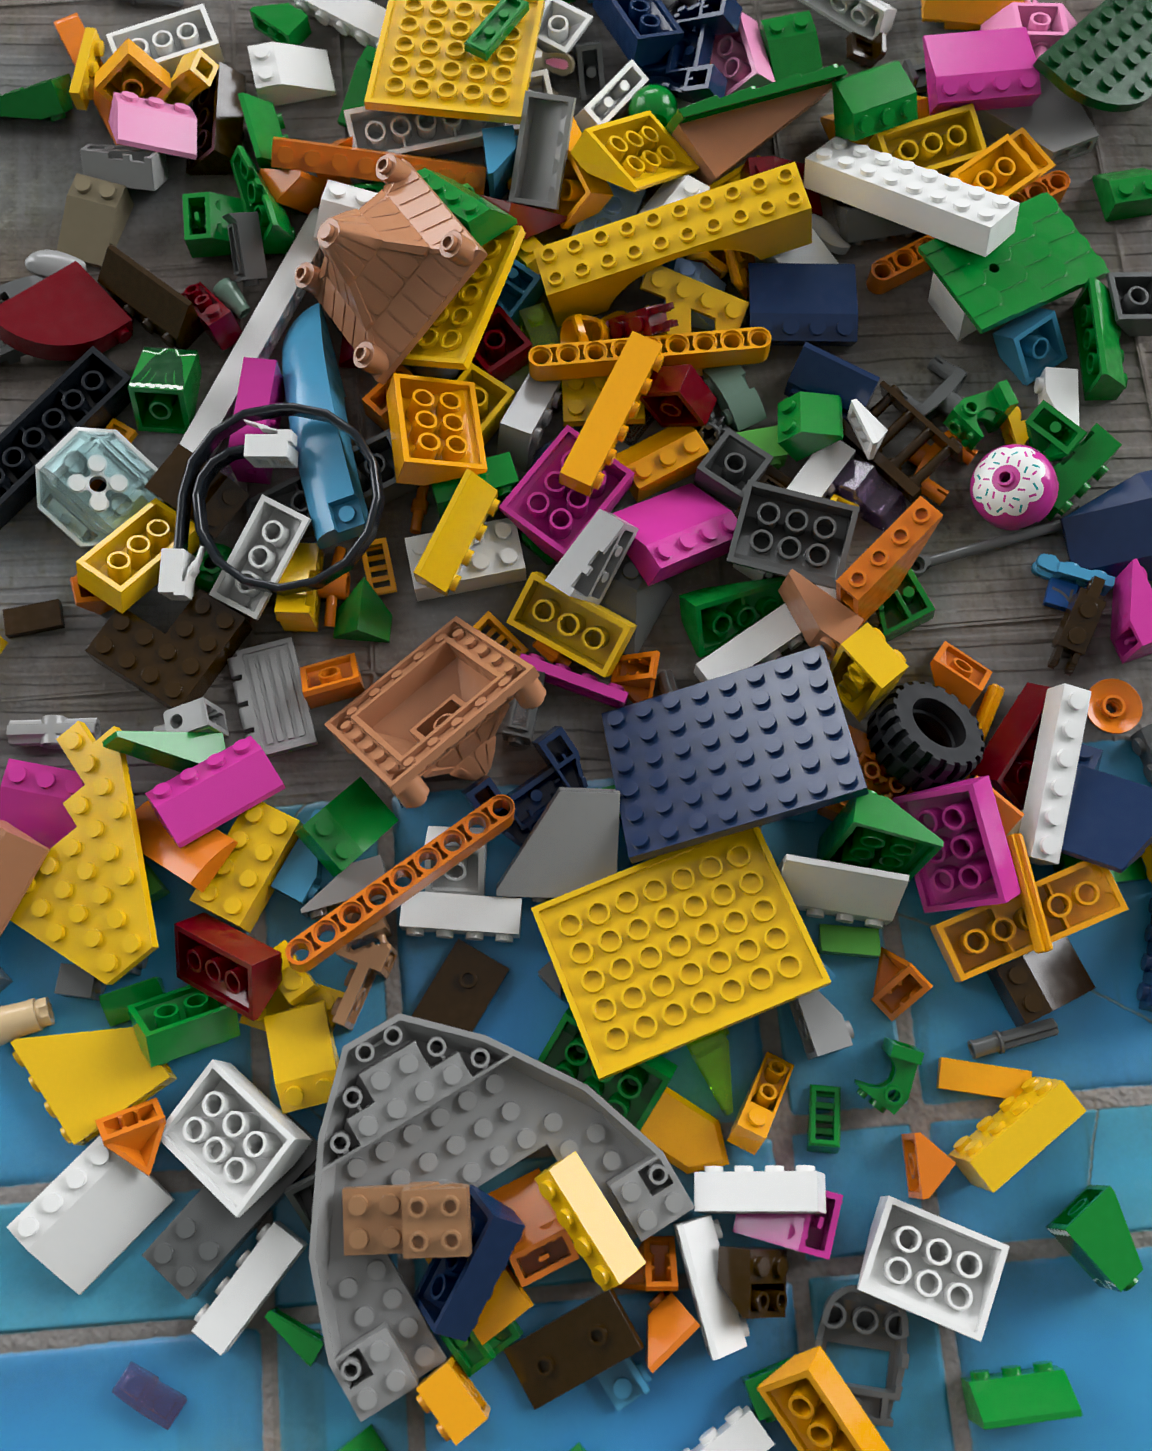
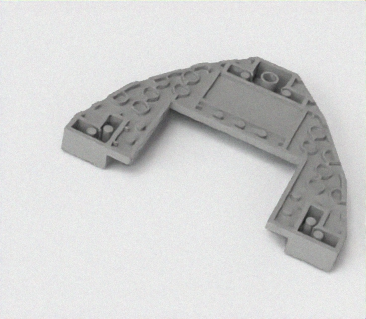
(448, 1109)

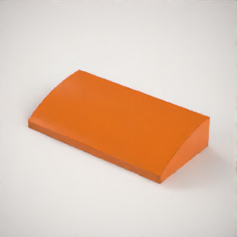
(194, 862)

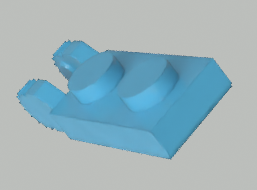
(1049, 566)

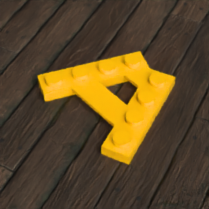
(693, 295)

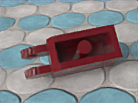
(645, 321)

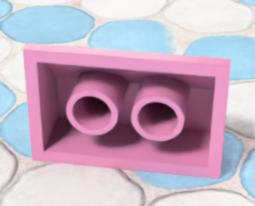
(742, 57)
(153, 125)

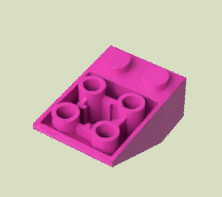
(1132, 613)
(799, 1232)

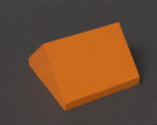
(294, 188)
(331, 680)
(924, 1165)

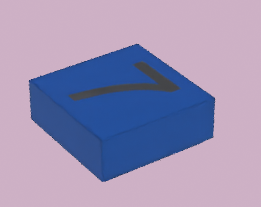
(1059, 593)

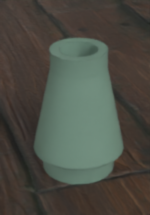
(232, 297)

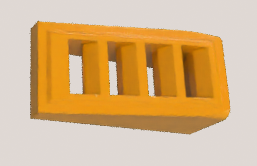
(378, 544)
(497, 626)

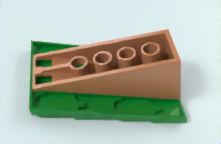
(730, 128)

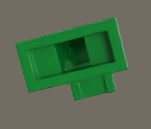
(981, 407)
(904, 1063)

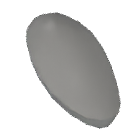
(829, 235)
(49, 261)

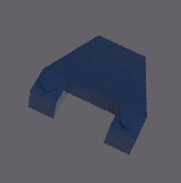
(687, 64)
(535, 794)
(1106, 816)

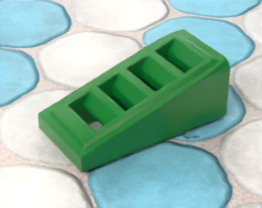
(818, 1145)
(301, 1338)

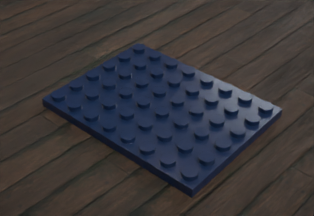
(731, 754)

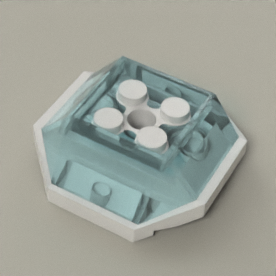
(71, 467)

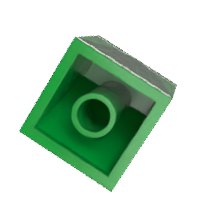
(165, 389)
(1099, 1238)

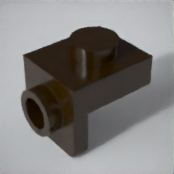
(864, 50)

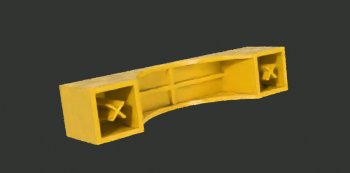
(751, 215)

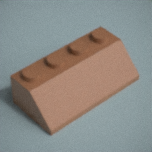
(19, 864)

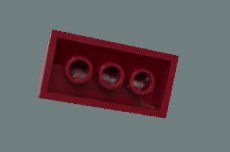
(1012, 748)
(227, 964)

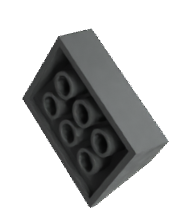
(793, 531)

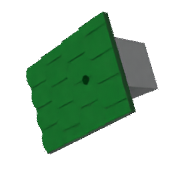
(1026, 271)

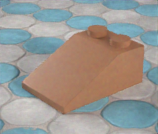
(818, 614)

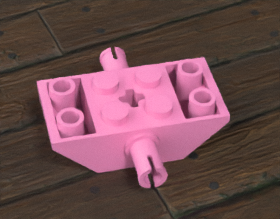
(1043, 21)

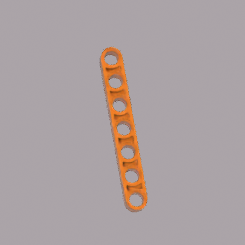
(71, 33)

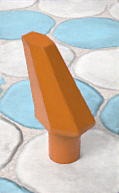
(551, 654)

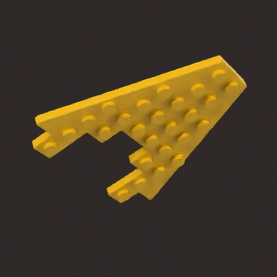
(93, 884)

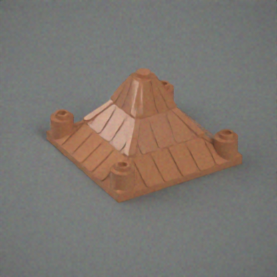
(390, 267)
(437, 711)

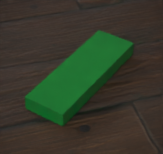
(496, 27)

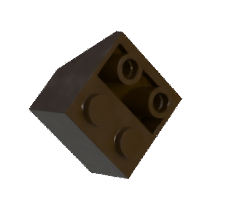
(754, 1280)

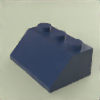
(828, 374)

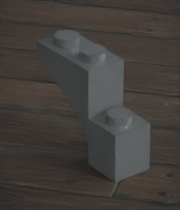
(78, 983)

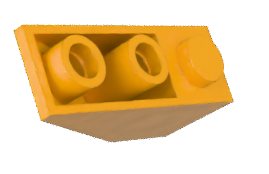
(760, 1104)

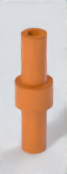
(419, 509)

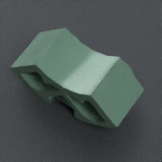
(737, 402)

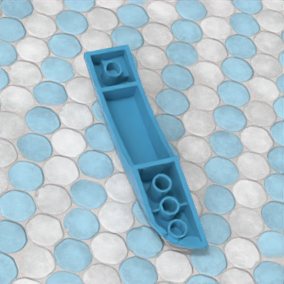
(325, 452)

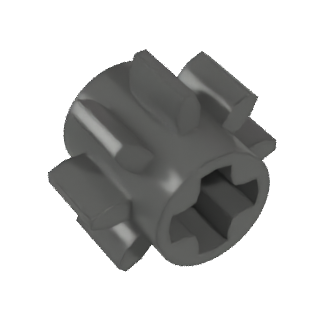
(714, 422)

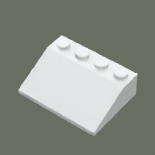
(843, 890)
(233, 1137)
(89, 1215)
(932, 1267)

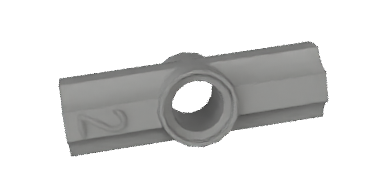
(46, 731)

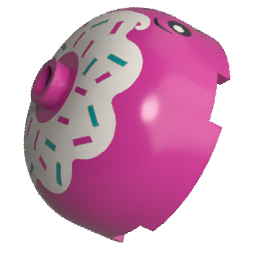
(1027, 491)

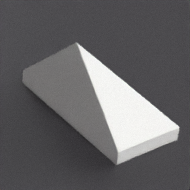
(866, 428)

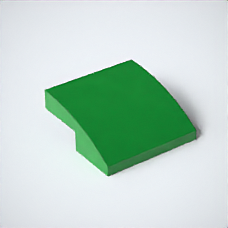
(473, 1355)

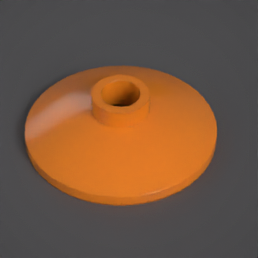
(1122, 698)

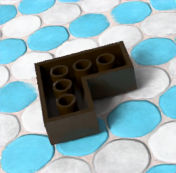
(175, 664)

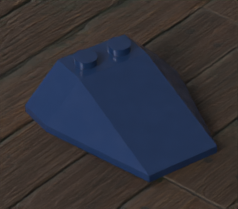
(1113, 528)

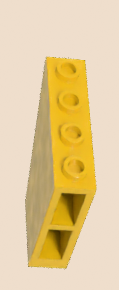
(89, 1076)

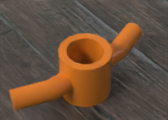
(335, 590)

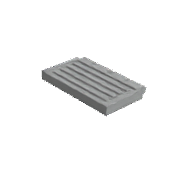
(274, 697)

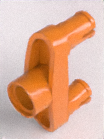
(930, 488)

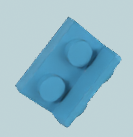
(625, 1382)

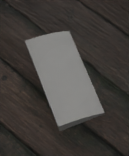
(542, 149)

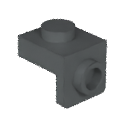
(916, 74)

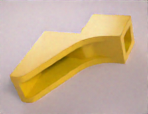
(191, 77)

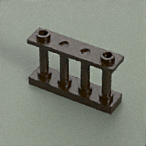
(891, 468)

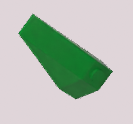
(39, 100)
(256, 197)
(724, 611)

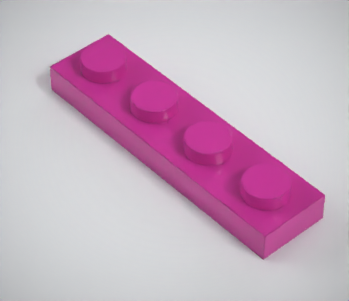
(584, 684)

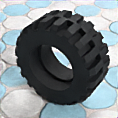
(925, 736)

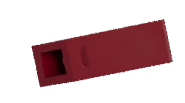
(214, 316)

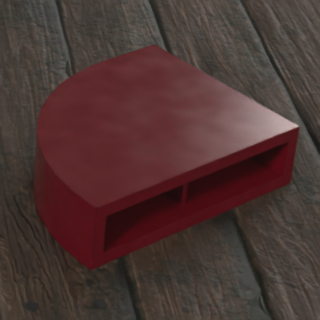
(63, 317)

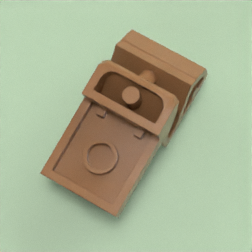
(370, 961)
(407, 1220)

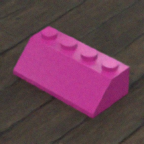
(214, 791)

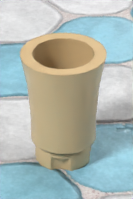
(24, 1018)

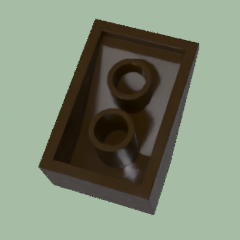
(222, 499)
(1041, 982)

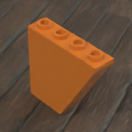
(887, 560)

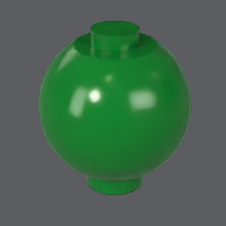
(657, 100)

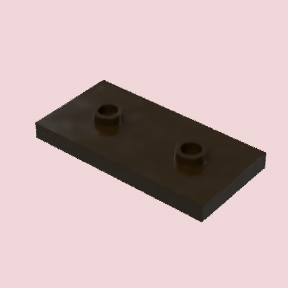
(462, 988)
(573, 1348)

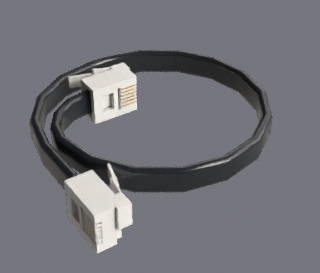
(268, 450)

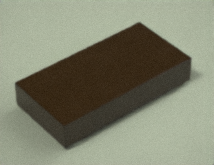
(33, 618)

